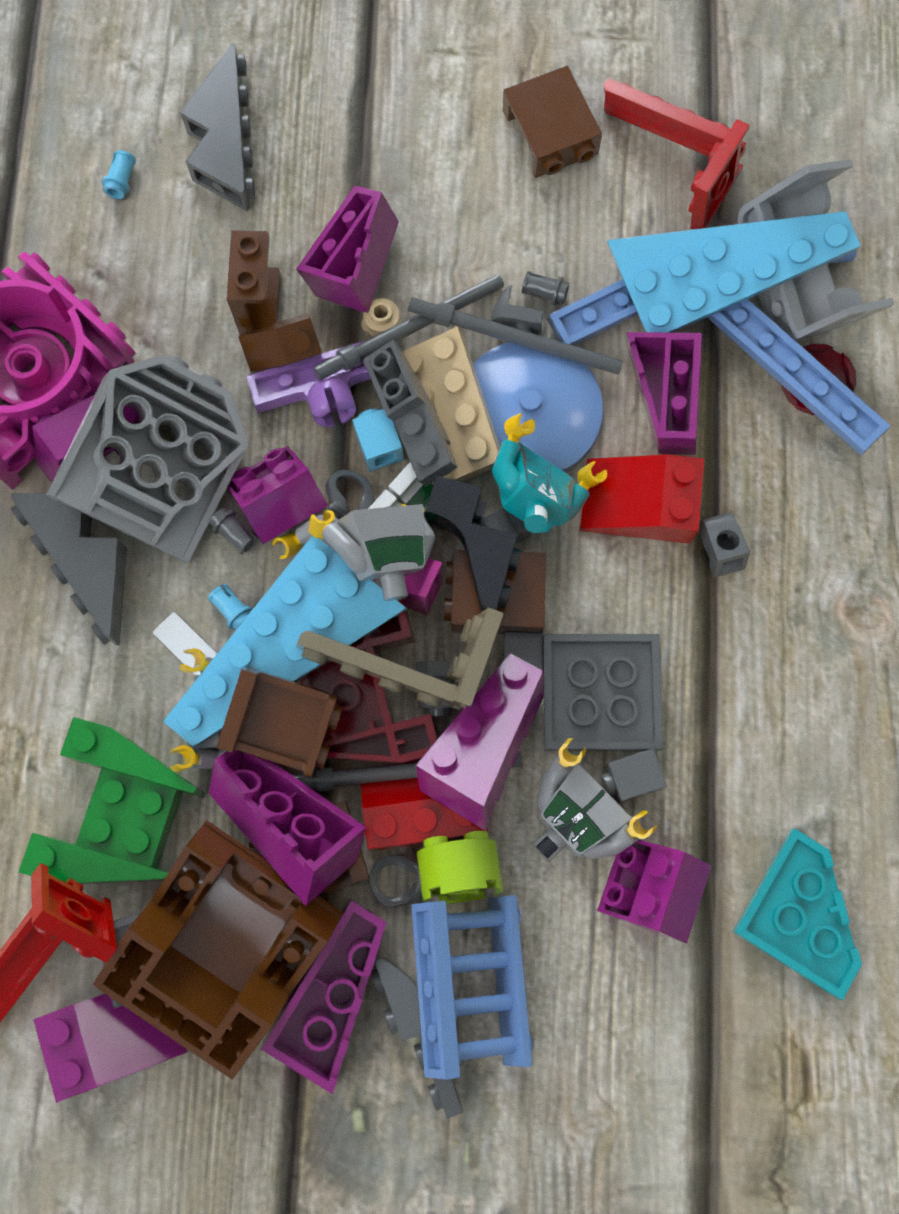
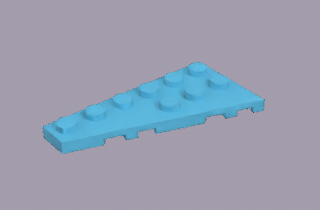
(706, 270)
(310, 595)

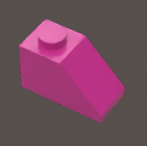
(424, 587)

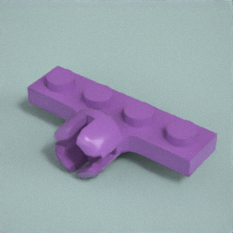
(298, 383)

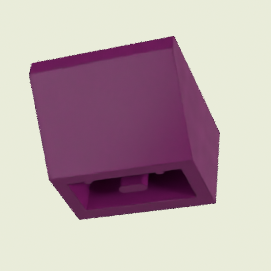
(276, 493)
(655, 889)

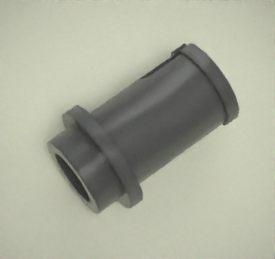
(545, 287)
(232, 530)

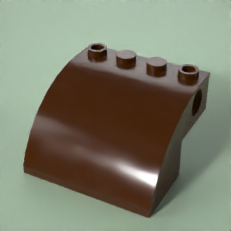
(217, 950)

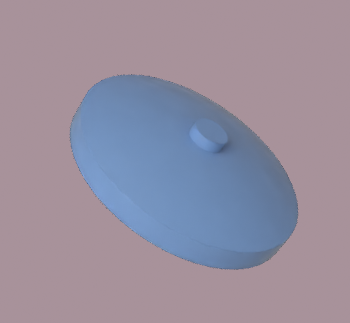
(549, 390)

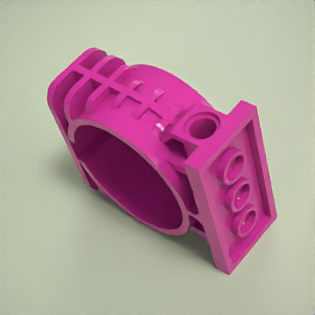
(37, 303)

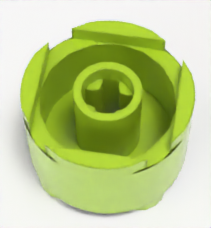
(459, 868)

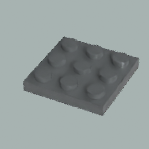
(602, 692)

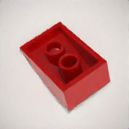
(645, 497)

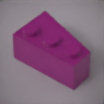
(351, 250)
(669, 384)
(56, 432)

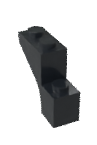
(488, 551)

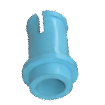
(117, 180)
(229, 606)

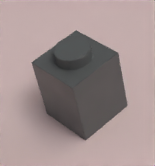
(633, 776)

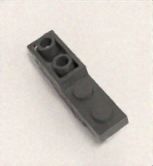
(411, 412)
(405, 1019)

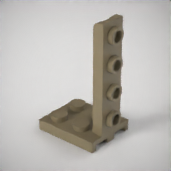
(463, 671)

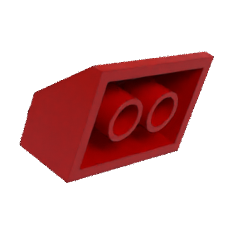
(403, 816)

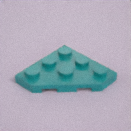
(803, 916)

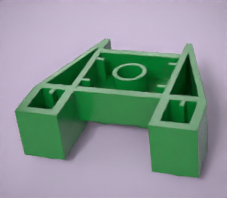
(125, 817)

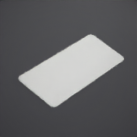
(179, 637)

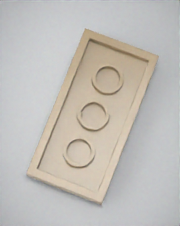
(455, 392)

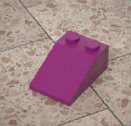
(97, 1045)

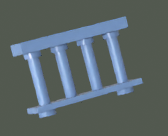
(435, 986)

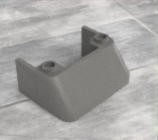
(808, 302)

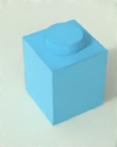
(377, 439)

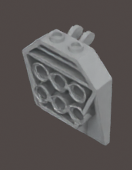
(195, 411)

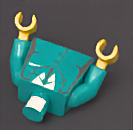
(533, 486)

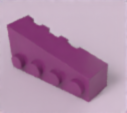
(322, 1009)

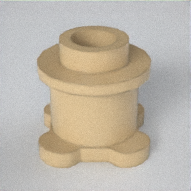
(381, 317)

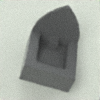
(516, 316)

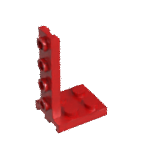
(684, 127)
(57, 915)

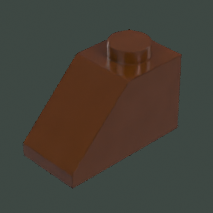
(280, 343)

